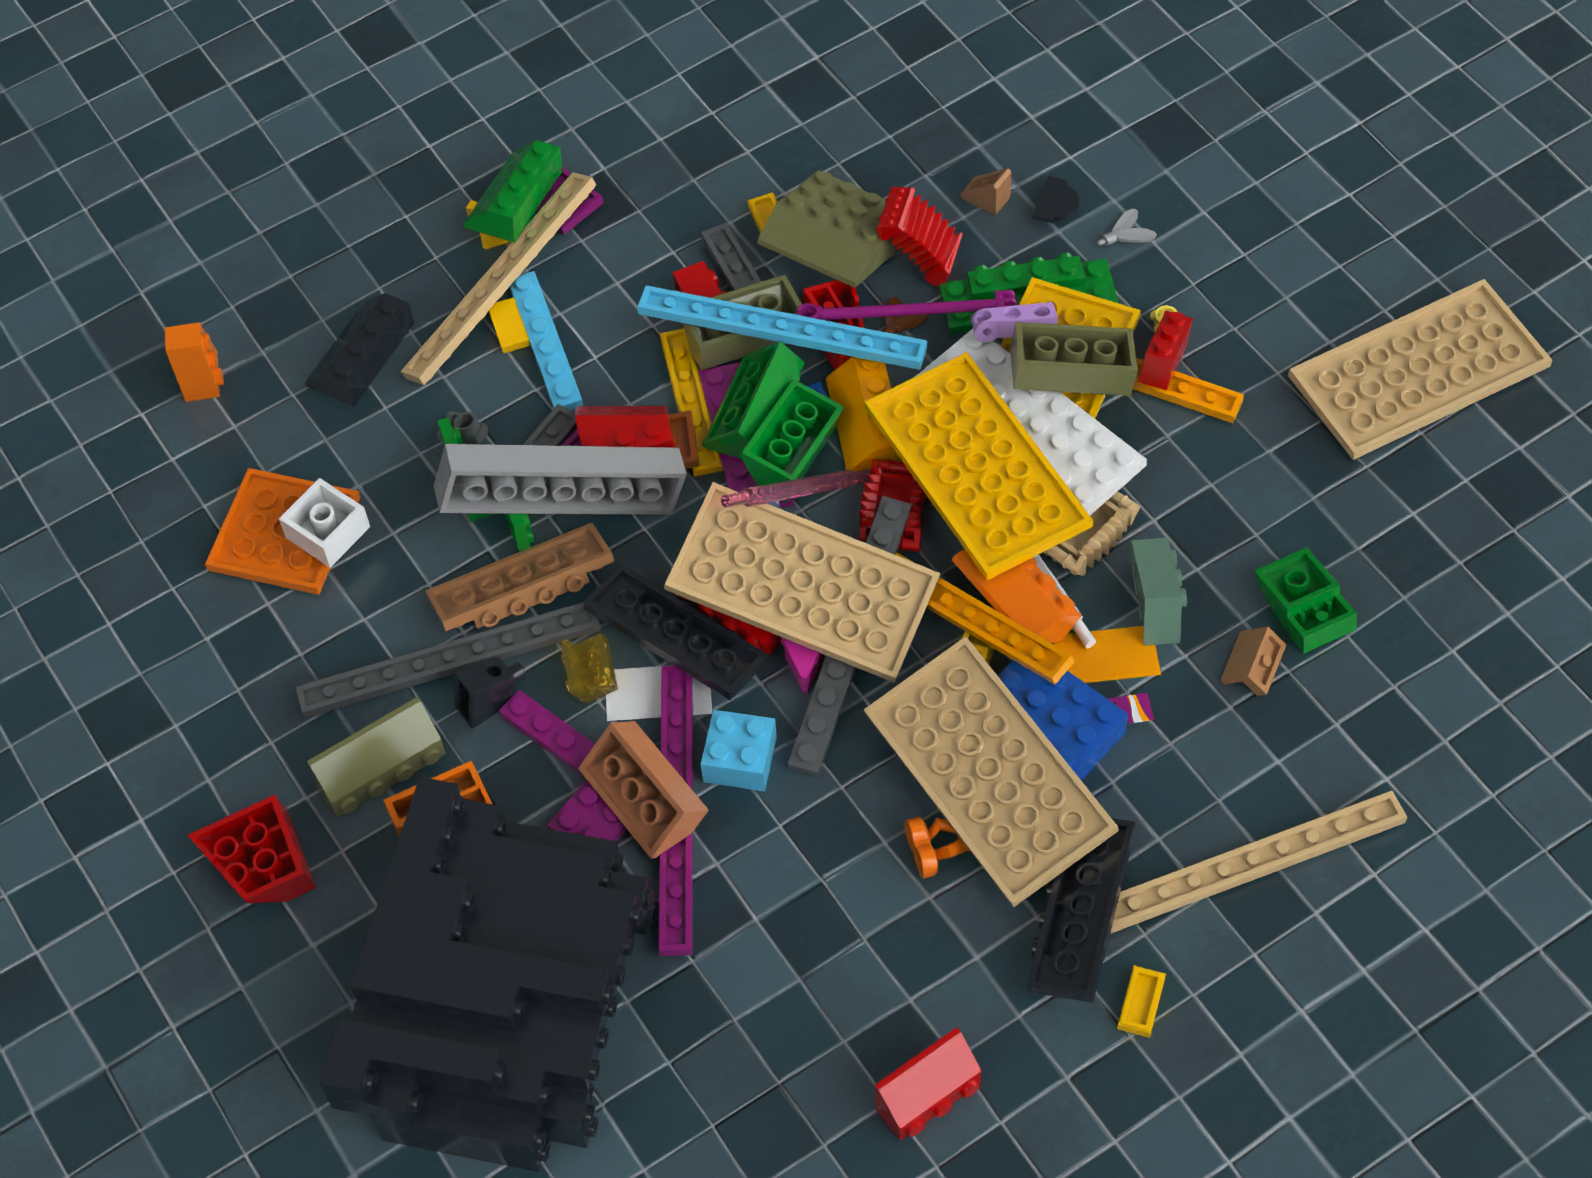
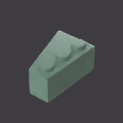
(1158, 590)

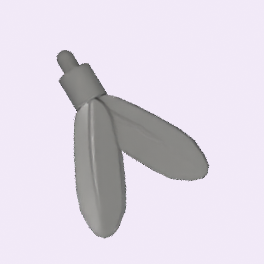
(1125, 233)

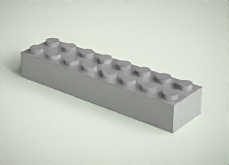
(558, 479)

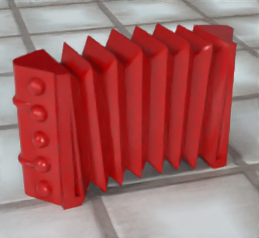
(919, 233)
(895, 482)

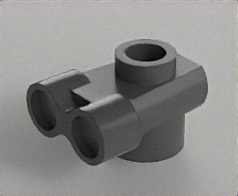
(470, 429)

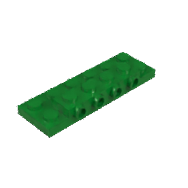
(1065, 270)

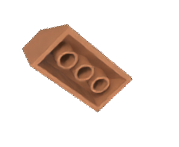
(642, 788)

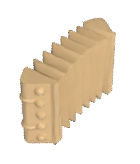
(1108, 525)

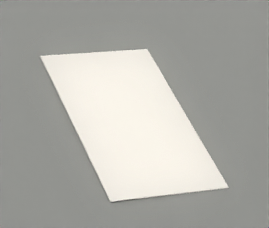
(640, 695)

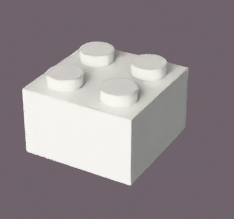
(324, 522)

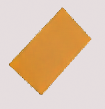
(1114, 656)

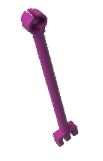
(1002, 299)

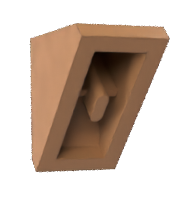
(989, 190)

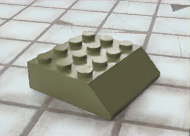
(829, 229)

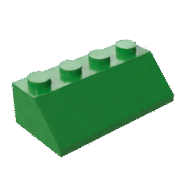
(517, 191)
(751, 396)
(791, 435)

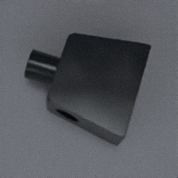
(485, 689)

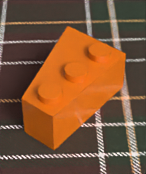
(194, 361)
(464, 775)

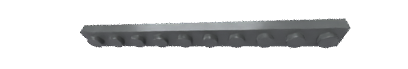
(445, 659)
(836, 675)

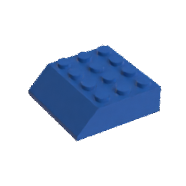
(1069, 714)

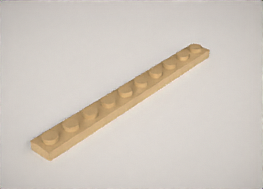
(498, 279)
(1257, 859)

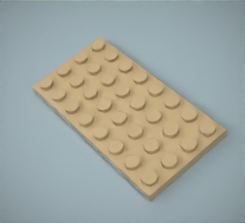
(1419, 368)
(803, 583)
(991, 771)

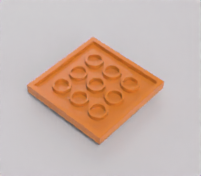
(253, 540)

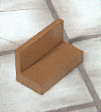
(1254, 659)

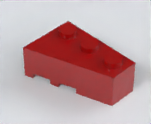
(834, 295)

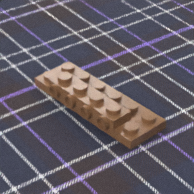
(521, 580)

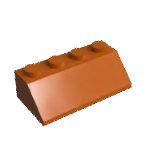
(1025, 597)

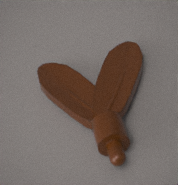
(898, 324)

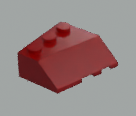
(625, 426)
(258, 853)

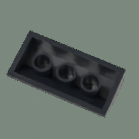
(362, 349)

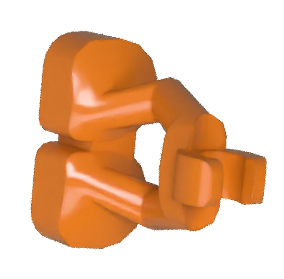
(924, 854)

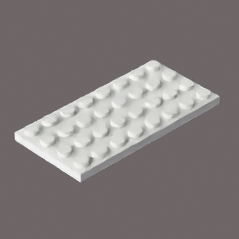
(1077, 445)

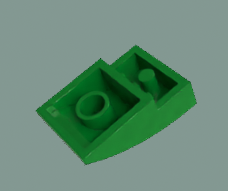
(1306, 600)

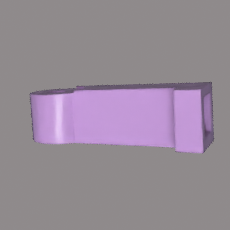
(1000, 321)

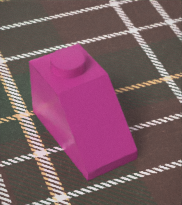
(803, 663)

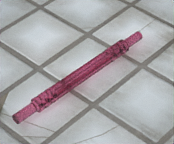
(795, 488)

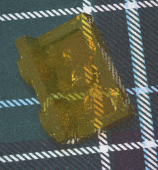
(589, 668)

